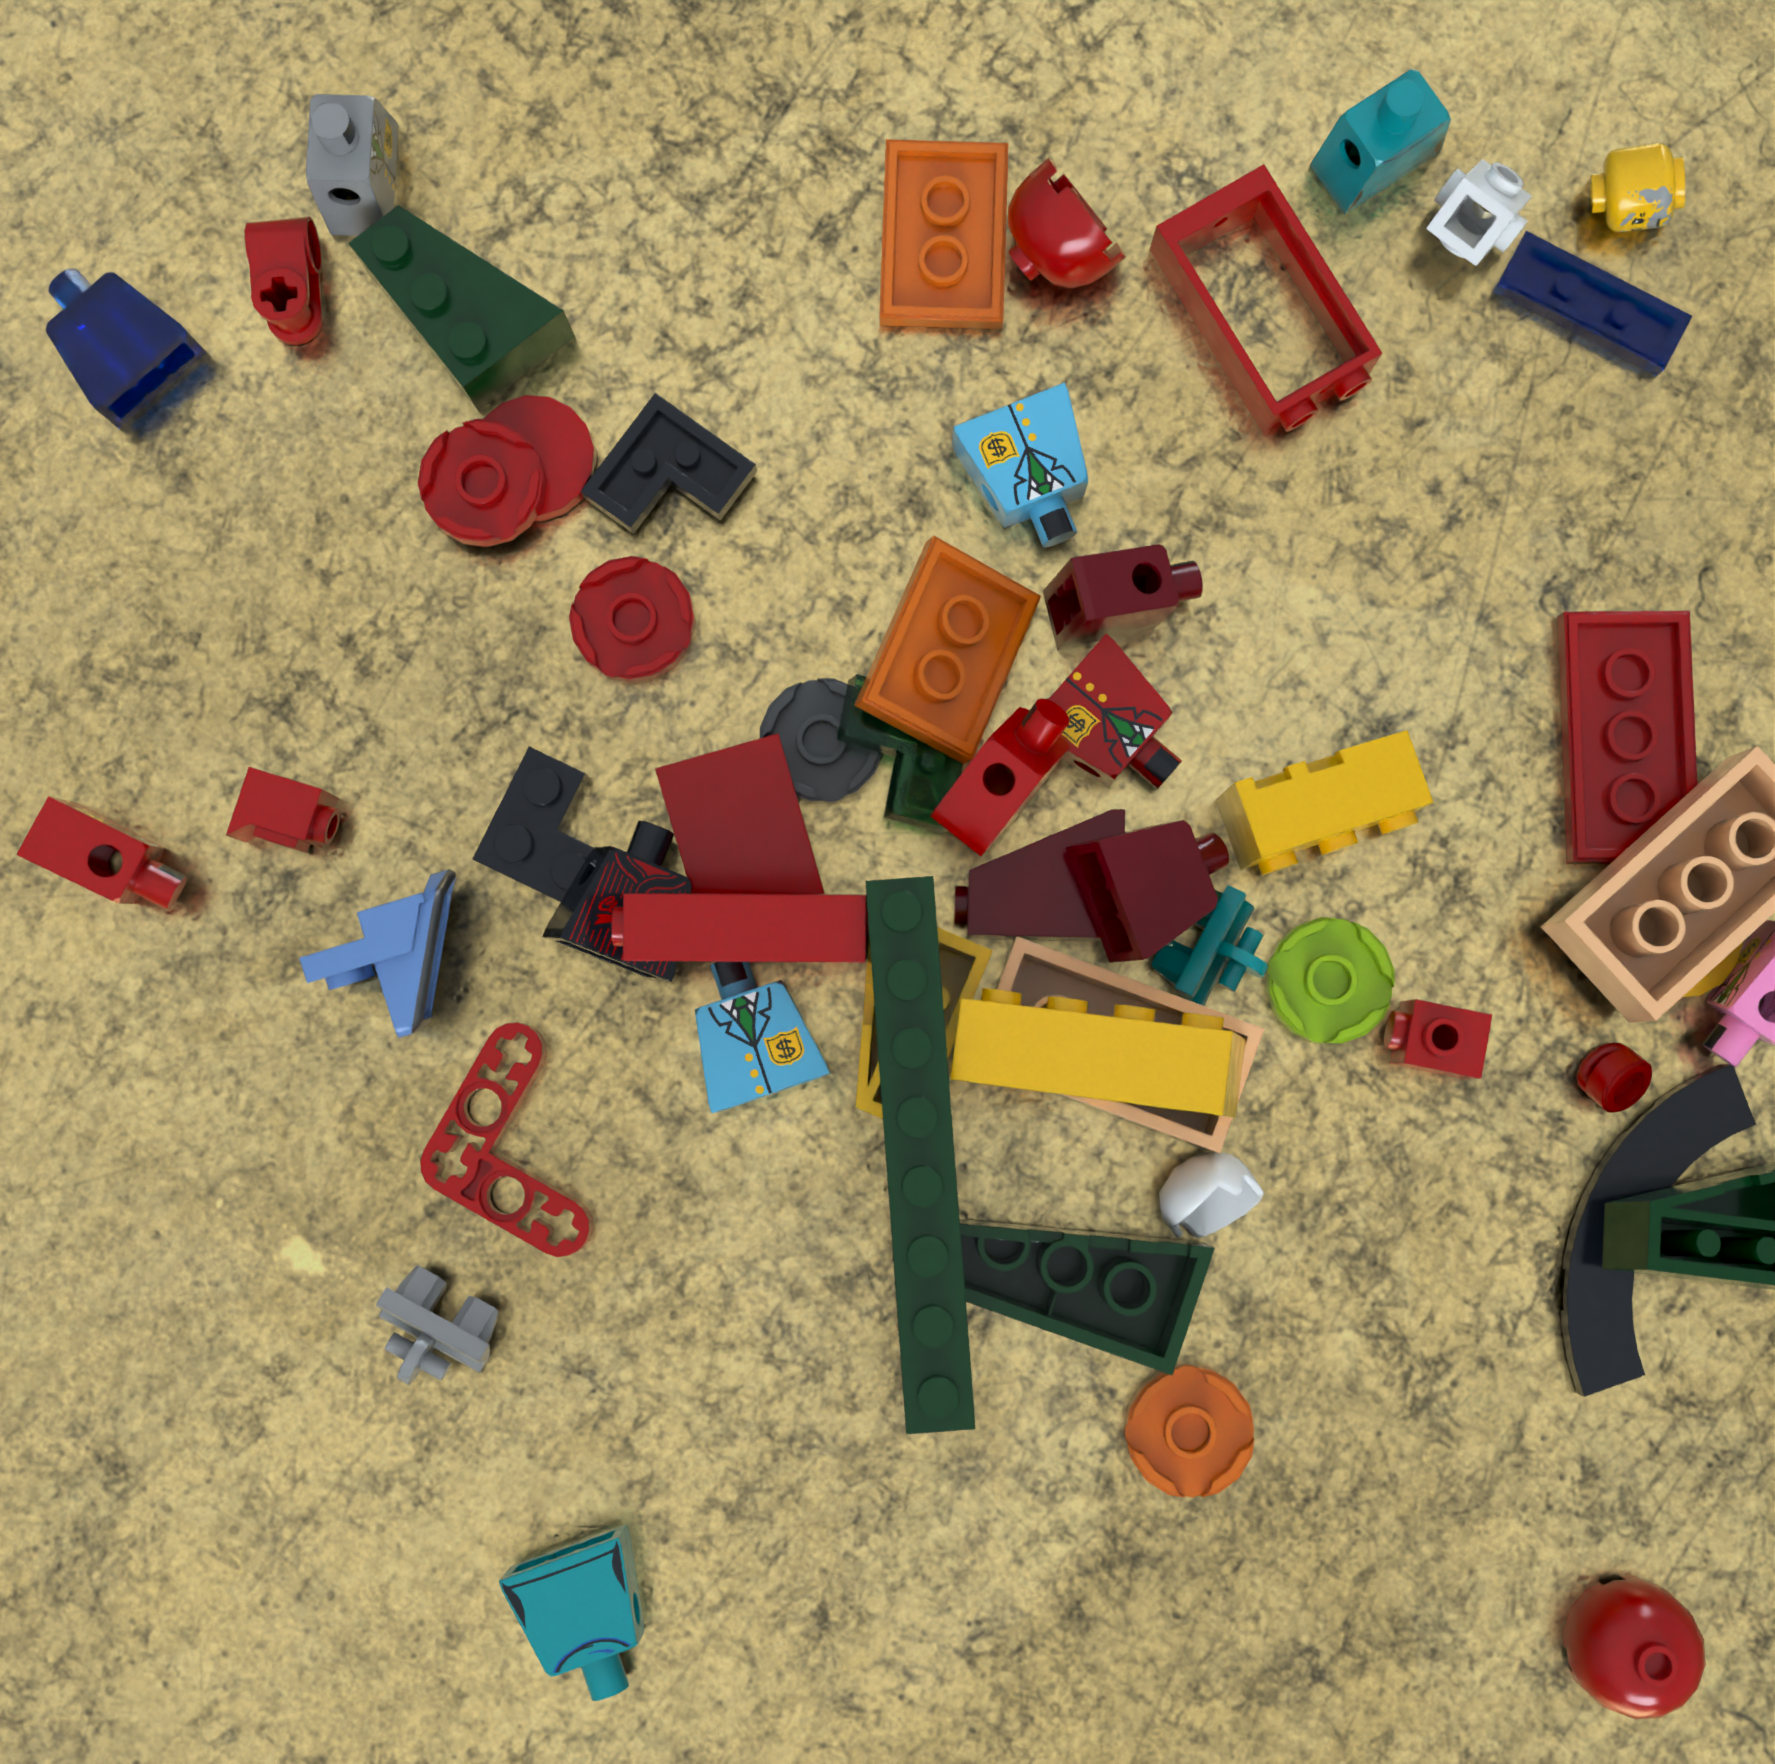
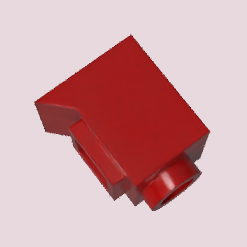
(283, 812)

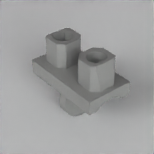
(411, 1311)

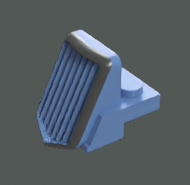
(403, 944)

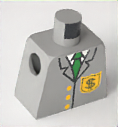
(350, 152)

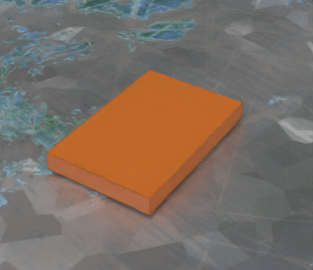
(944, 234)
(948, 650)

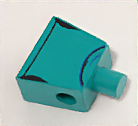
(1390, 132)
(581, 1608)

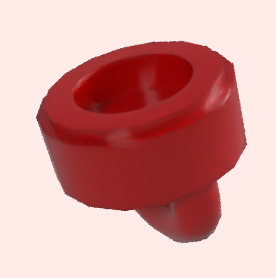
(1614, 1076)

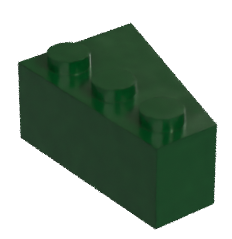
(1698, 1230)

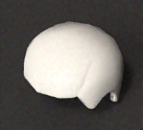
(1208, 1193)

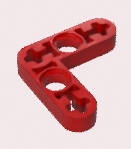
(486, 1165)

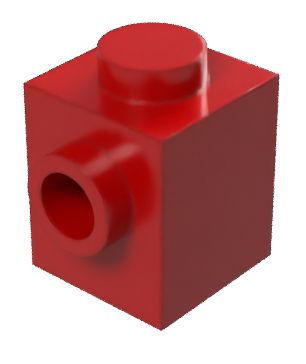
(1438, 1038)

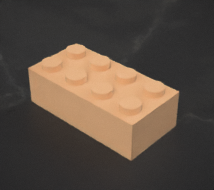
(1678, 893)
(1046, 972)

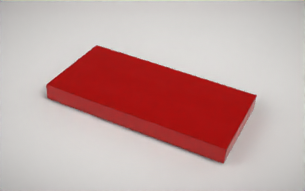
(1623, 725)

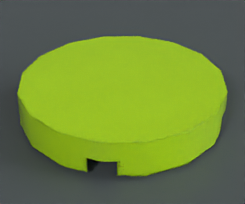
(1329, 980)

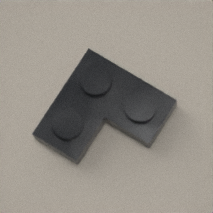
(662, 451)
(527, 828)

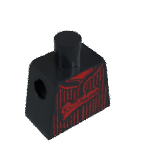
(586, 910)

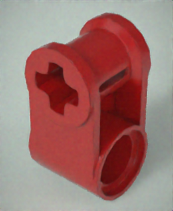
(286, 276)

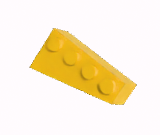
(1099, 1055)

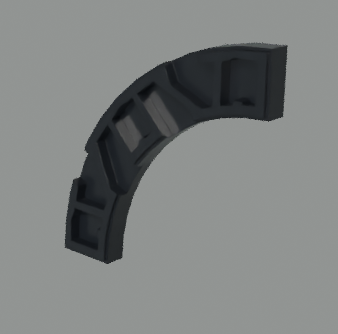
(1642, 1160)

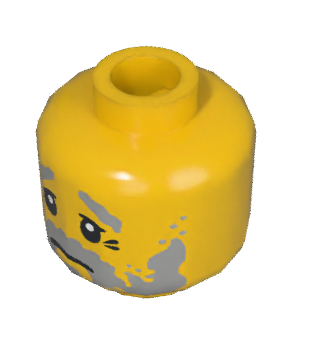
(1639, 187)

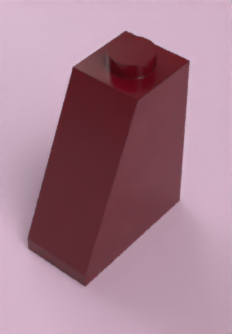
(1033, 889)

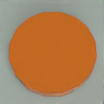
(1189, 1431)

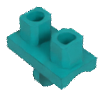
(1198, 970)

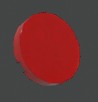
(561, 443)
(482, 482)
(632, 619)

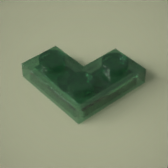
(919, 771)

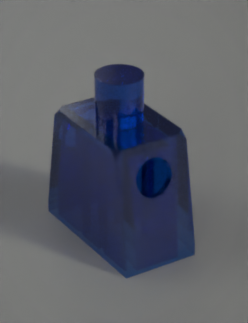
(117, 343)

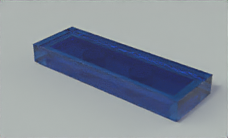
(1592, 303)

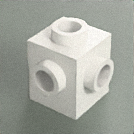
(1468, 228)

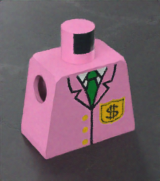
(1740, 996)

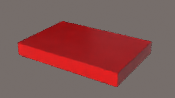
(740, 821)

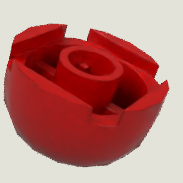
(1058, 232)
(1634, 1648)

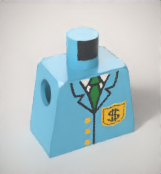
(1027, 462)
(753, 1040)

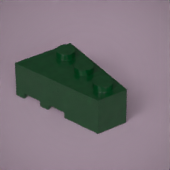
(462, 308)

